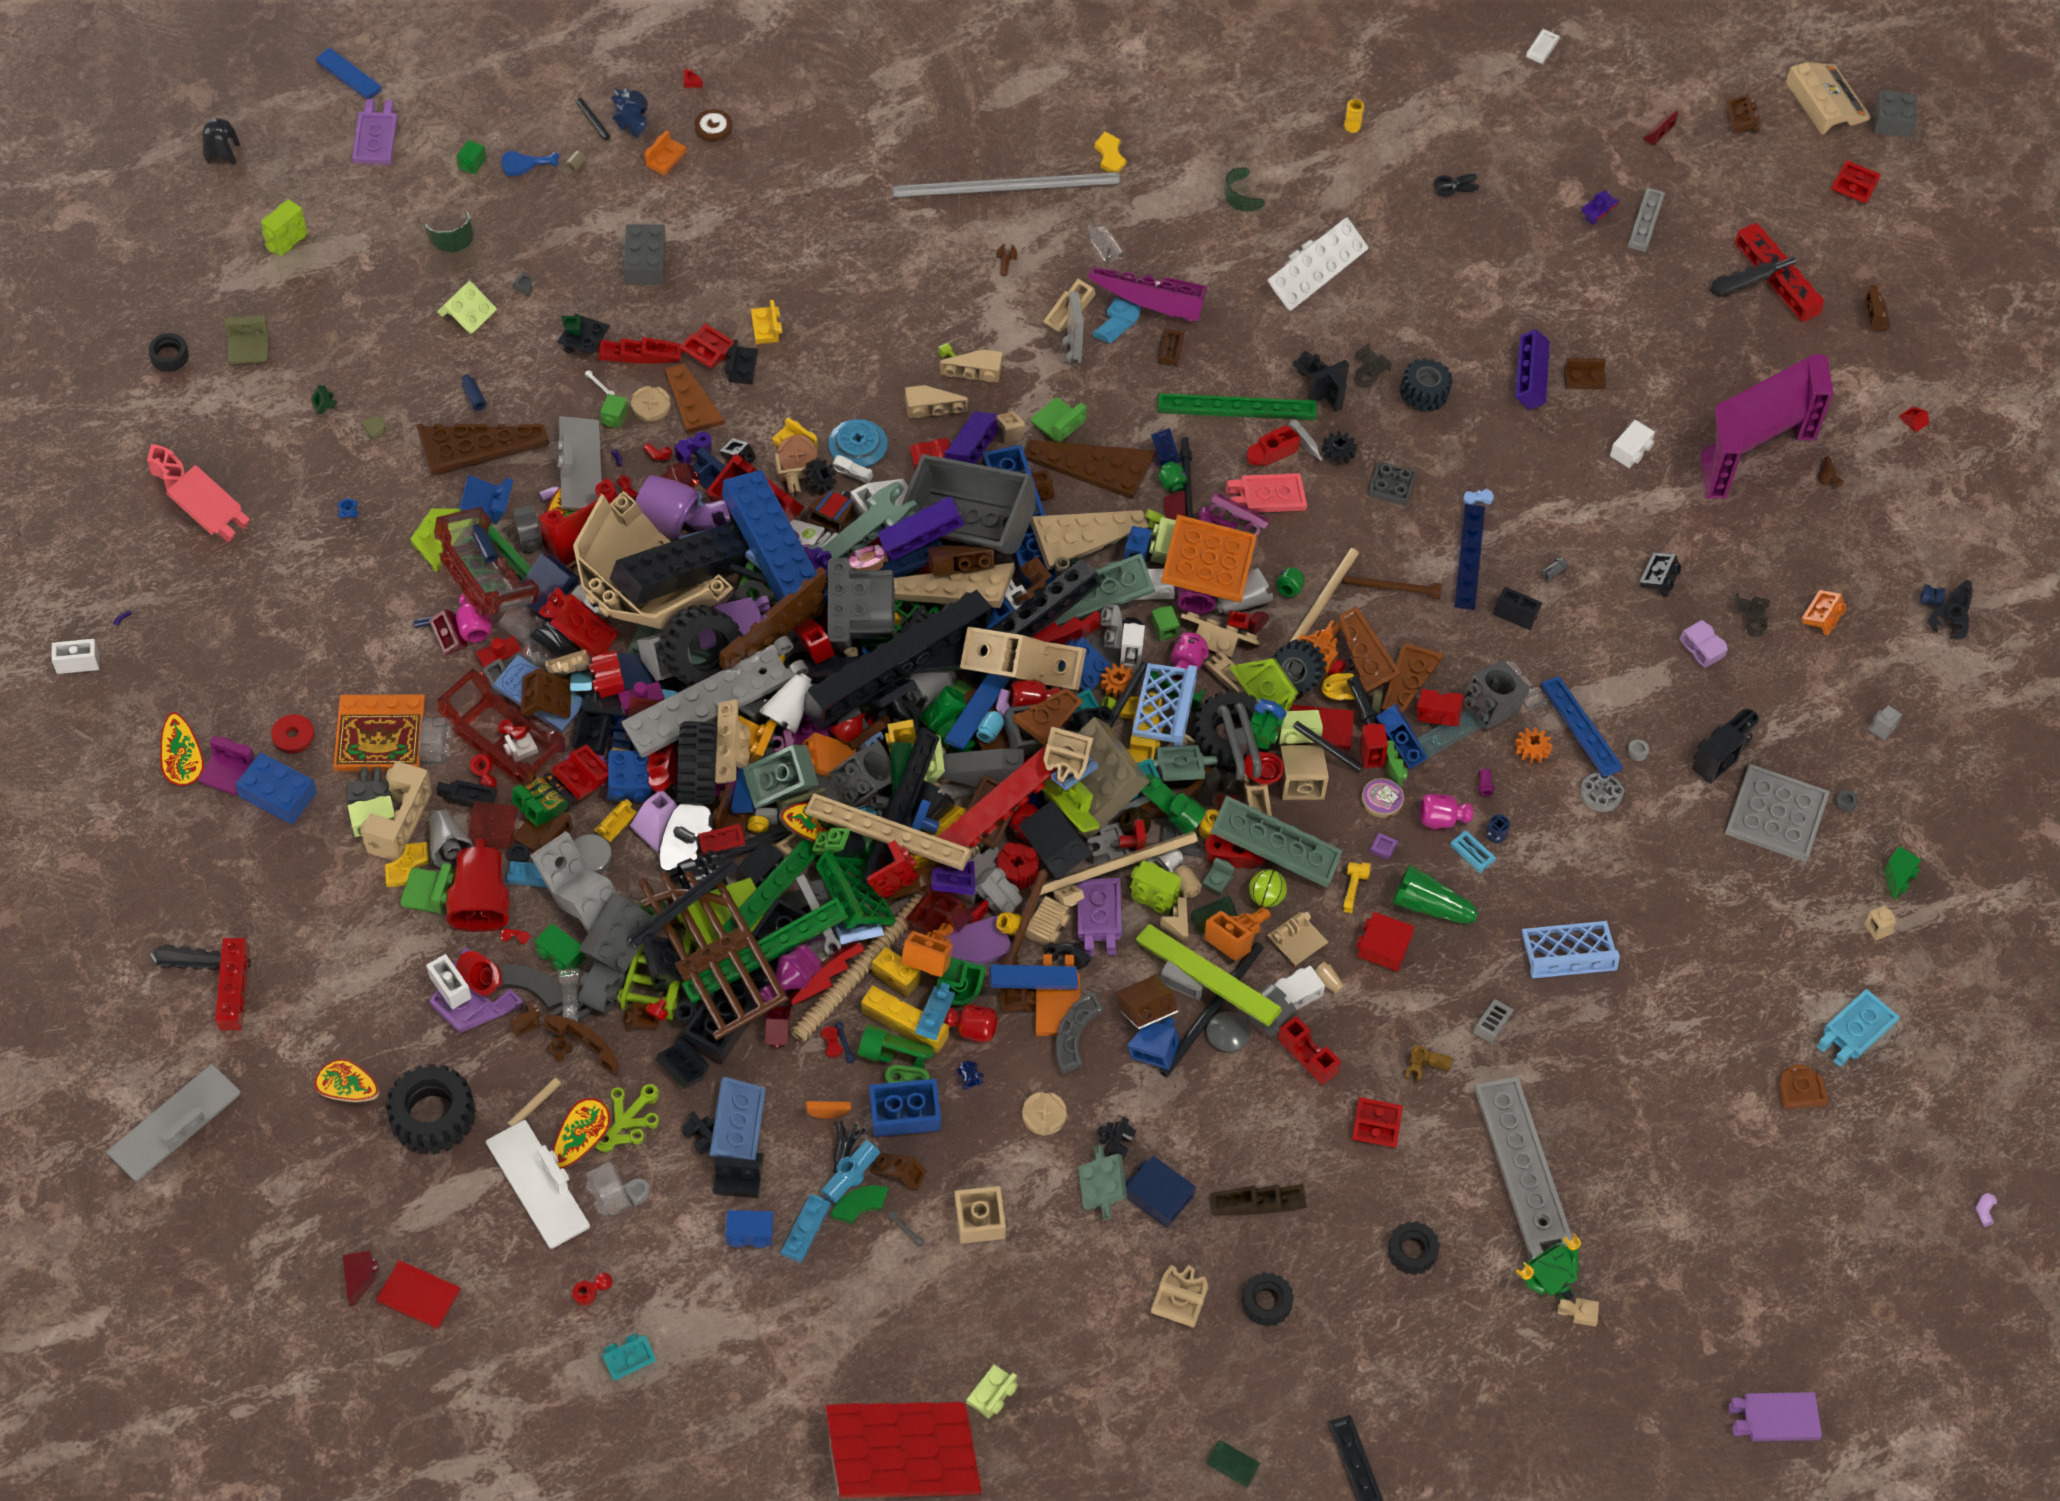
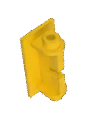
(616, 821)

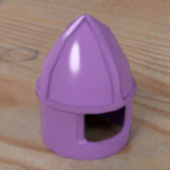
(710, 516)

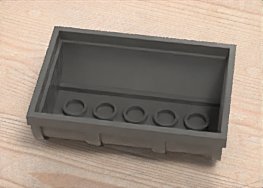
(990, 499)

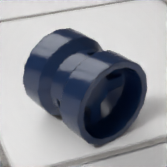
(1932, 595)
(1498, 828)

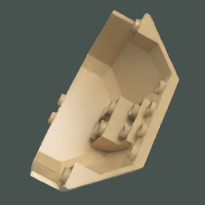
(621, 531)

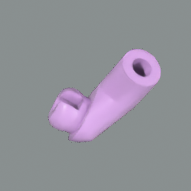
(547, 494)
(1002, 703)
(1983, 1207)

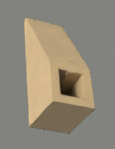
(976, 365)
(929, 401)

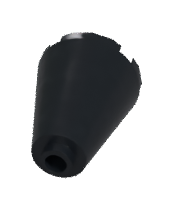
(939, 805)

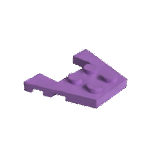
(477, 1009)

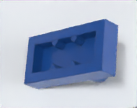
(922, 822)

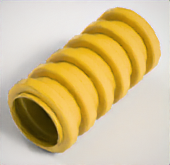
(1354, 115)

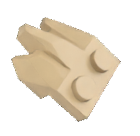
(569, 663)
(1067, 753)
(1180, 1296)

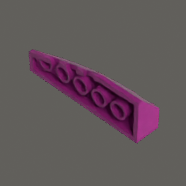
(1166, 296)

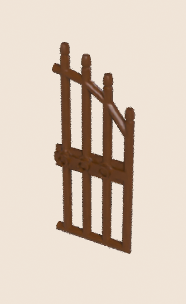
(710, 955)

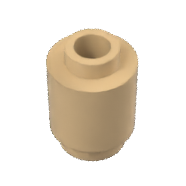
(1190, 884)

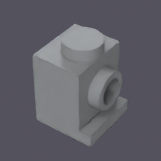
(1885, 722)

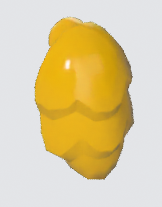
(1336, 687)

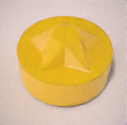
(758, 824)

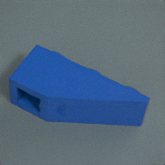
(1403, 735)

